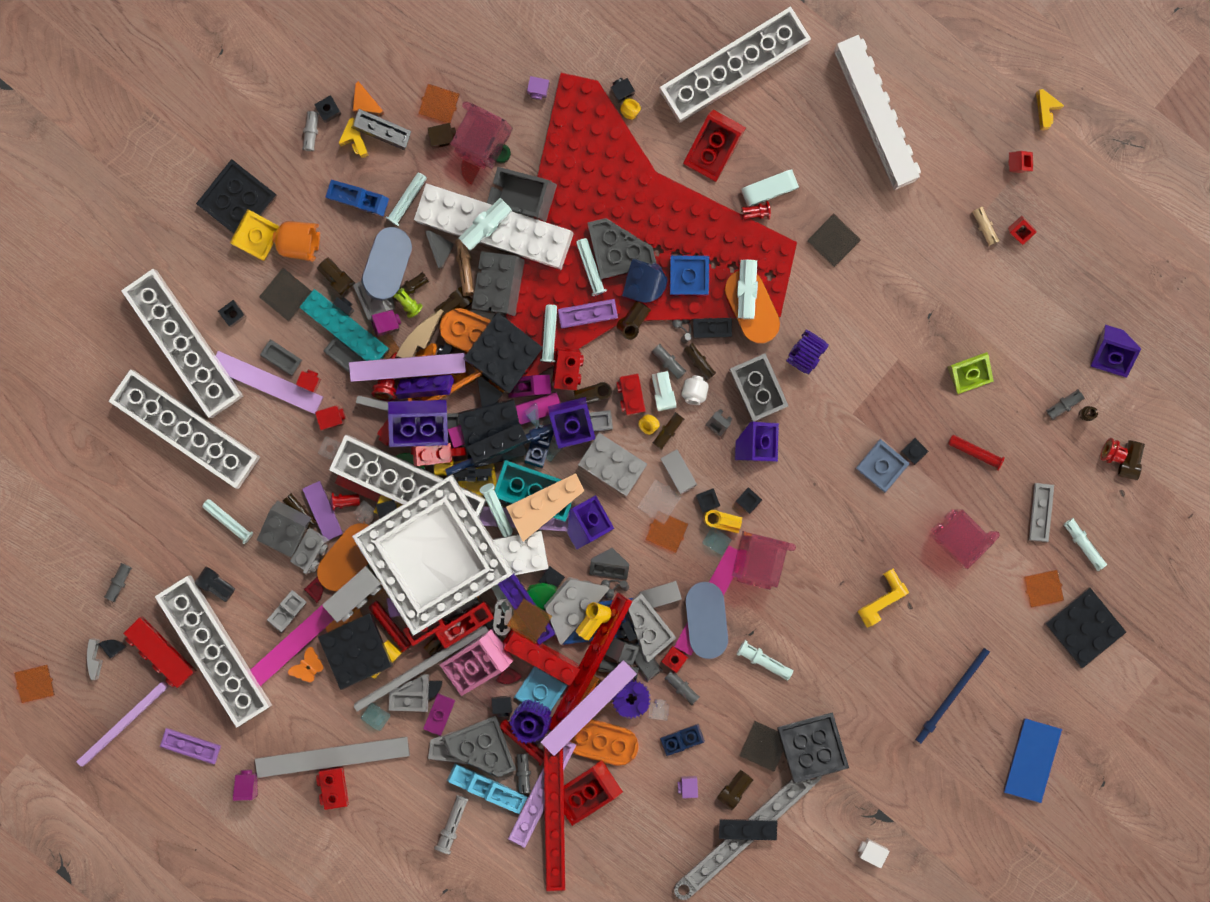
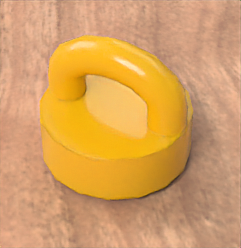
(630, 108)
(648, 424)

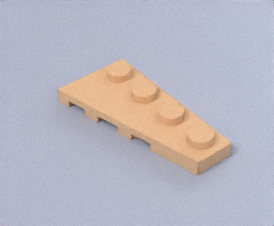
(543, 505)

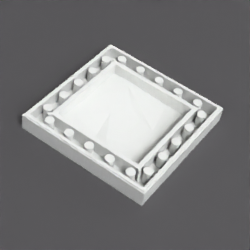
(432, 554)

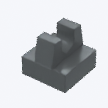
(718, 423)

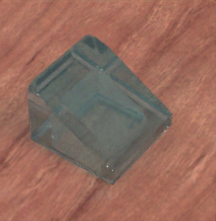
(532, 414)
(716, 541)
(375, 716)

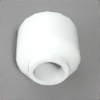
(695, 390)

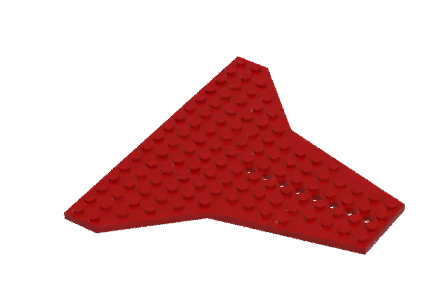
(608, 176)

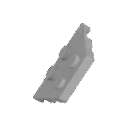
(570, 605)

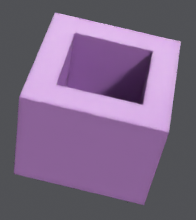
(538, 88)
(688, 787)

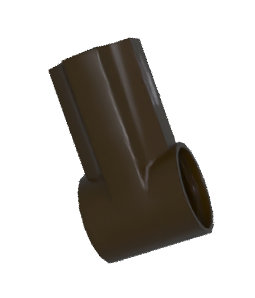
(338, 279)
(455, 301)
(633, 319)
(591, 393)
(1131, 466)
(732, 793)

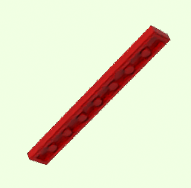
(592, 659)
(554, 820)

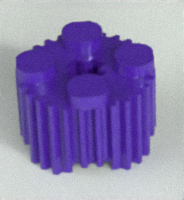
(807, 351)
(640, 704)
(533, 712)

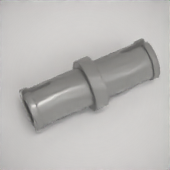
(310, 131)

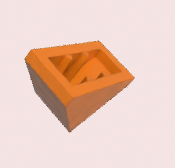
(365, 102)

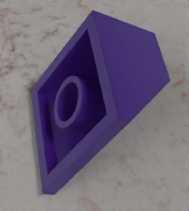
(1115, 351)
(758, 442)
(587, 522)

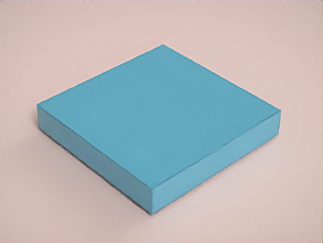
(541, 687)

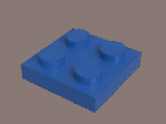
(689, 275)

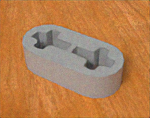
(497, 616)

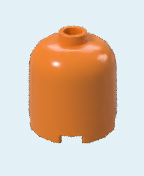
(297, 240)

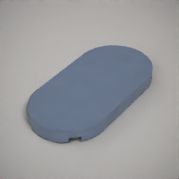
(386, 263)
(706, 620)

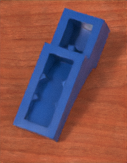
(357, 197)

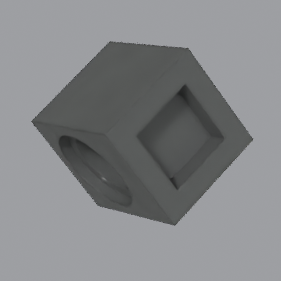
(622, 650)

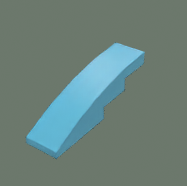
(487, 788)

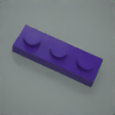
(424, 386)

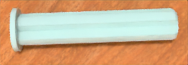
(407, 198)
(590, 267)
(549, 333)
(496, 509)
(227, 521)

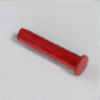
(976, 451)
(389, 626)
(530, 748)

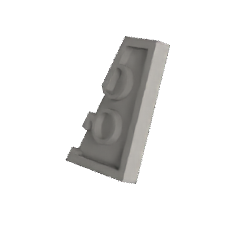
(649, 628)

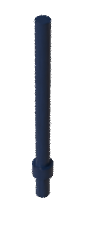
(533, 434)
(929, 726)

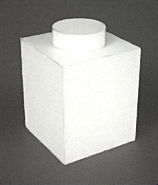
(873, 852)

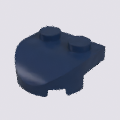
(644, 281)

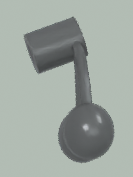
(678, 324)
(610, 593)

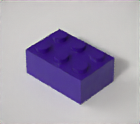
(417, 423)

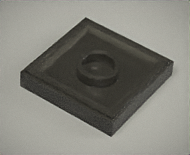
(833, 240)
(285, 294)
(762, 746)

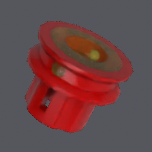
(385, 389)
(1113, 452)

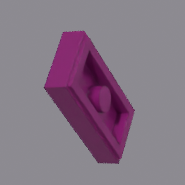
(439, 714)

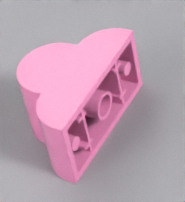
(477, 662)

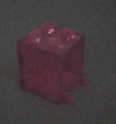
(481, 136)
(962, 538)
(760, 560)

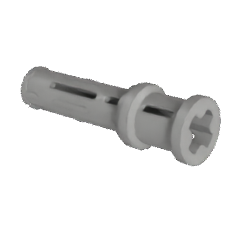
(448, 834)

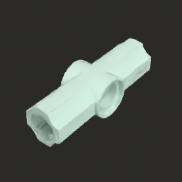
(485, 224)
(747, 289)

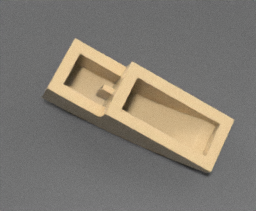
(420, 335)

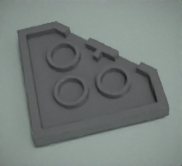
(617, 248)
(481, 747)

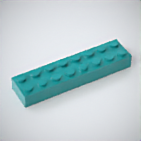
(343, 327)

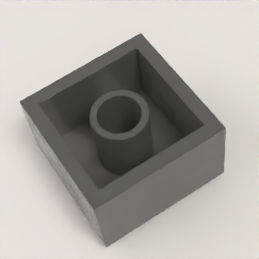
(284, 528)

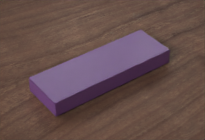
(587, 313)
(322, 510)
(190, 746)

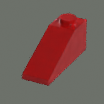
(465, 624)

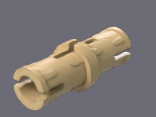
(985, 226)

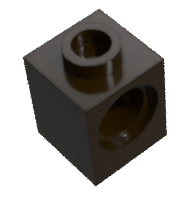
(441, 135)

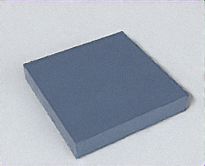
(882, 465)

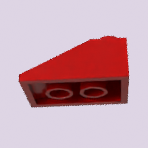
(714, 145)
(589, 792)

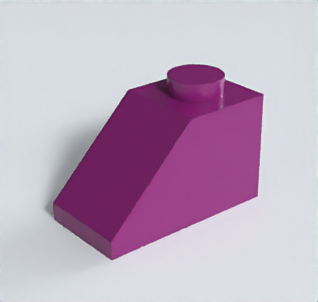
(385, 323)
(531, 386)
(245, 785)

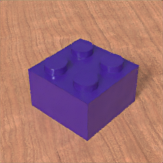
(571, 422)

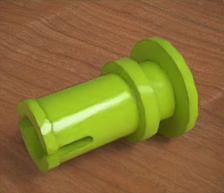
(409, 305)

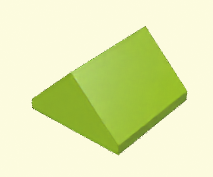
(971, 373)

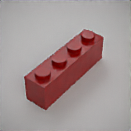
(159, 652)
(541, 657)

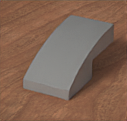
(678, 471)
(662, 594)
(286, 611)
(94, 665)

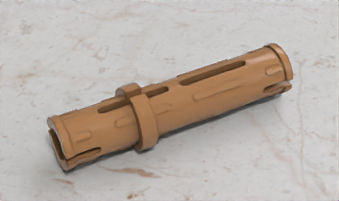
(463, 258)

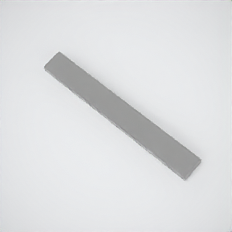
(419, 668)
(332, 757)

